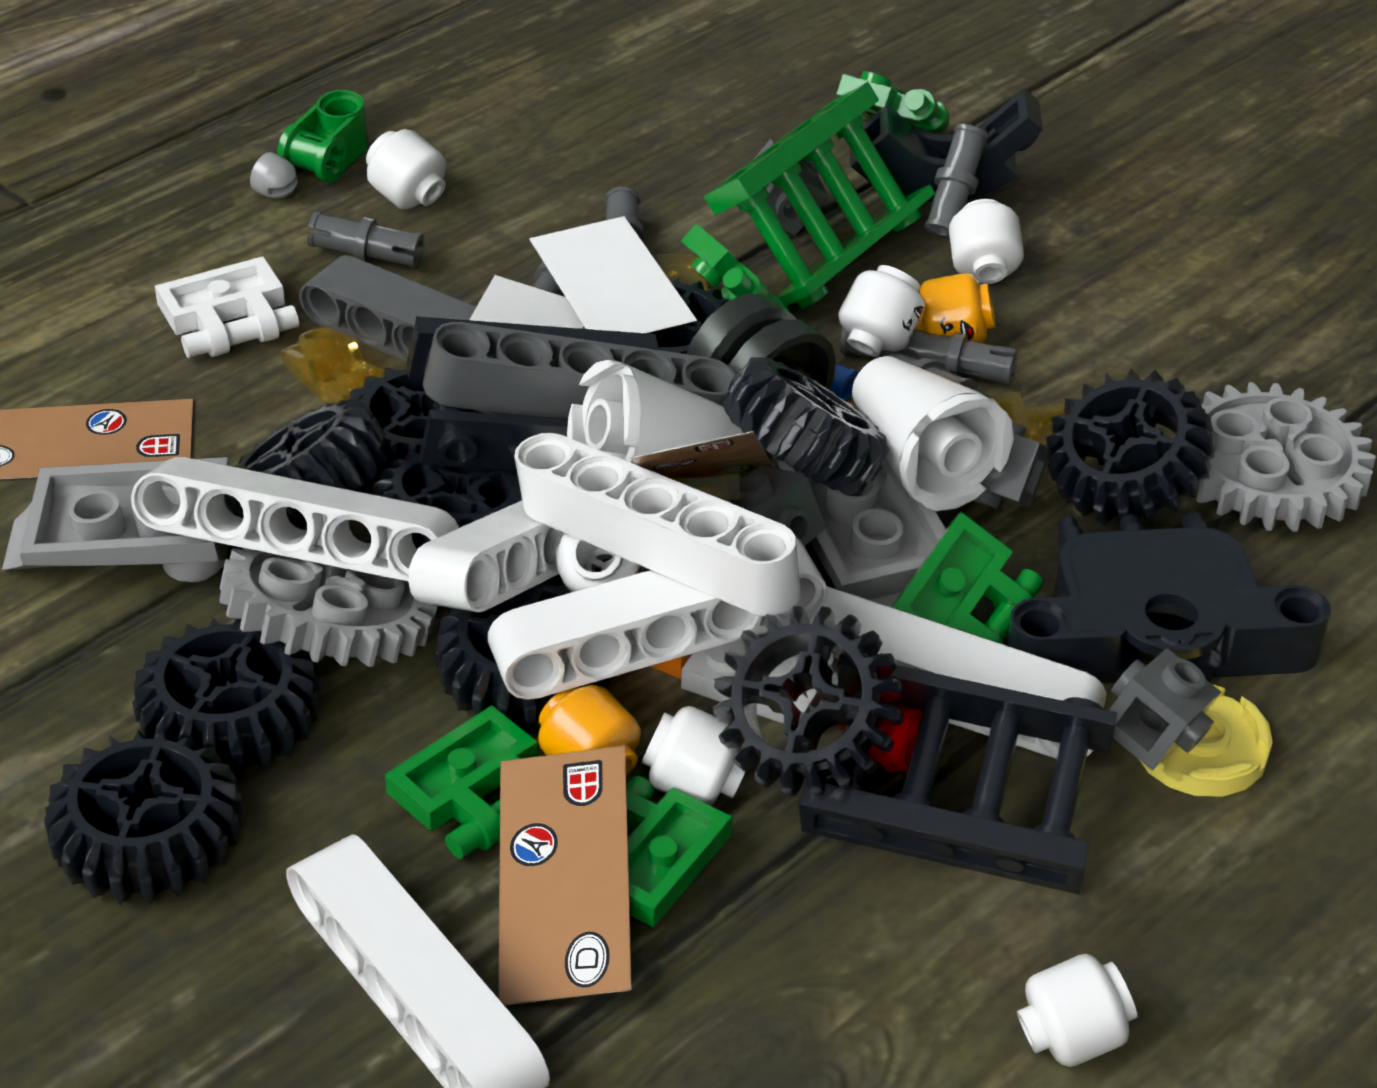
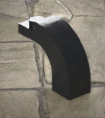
(916, 154)

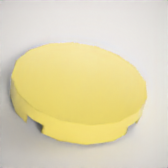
(1228, 755)

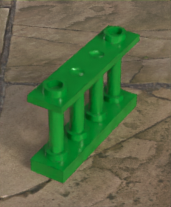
(781, 168)

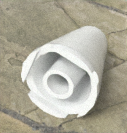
(641, 414)
(936, 431)

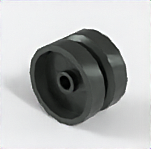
(762, 328)

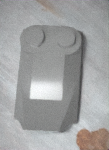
(89, 520)
(873, 536)

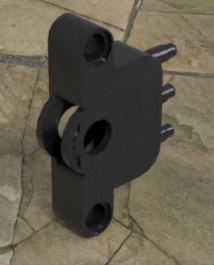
(1168, 591)

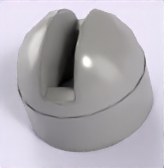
(273, 176)

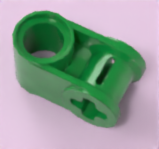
(327, 136)

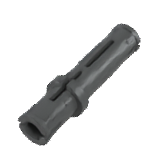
(957, 355)

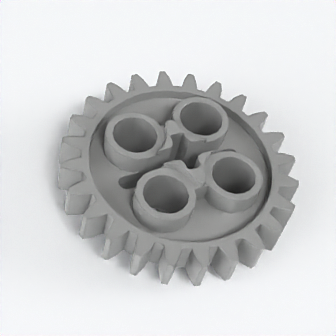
(1284, 458)
(324, 608)

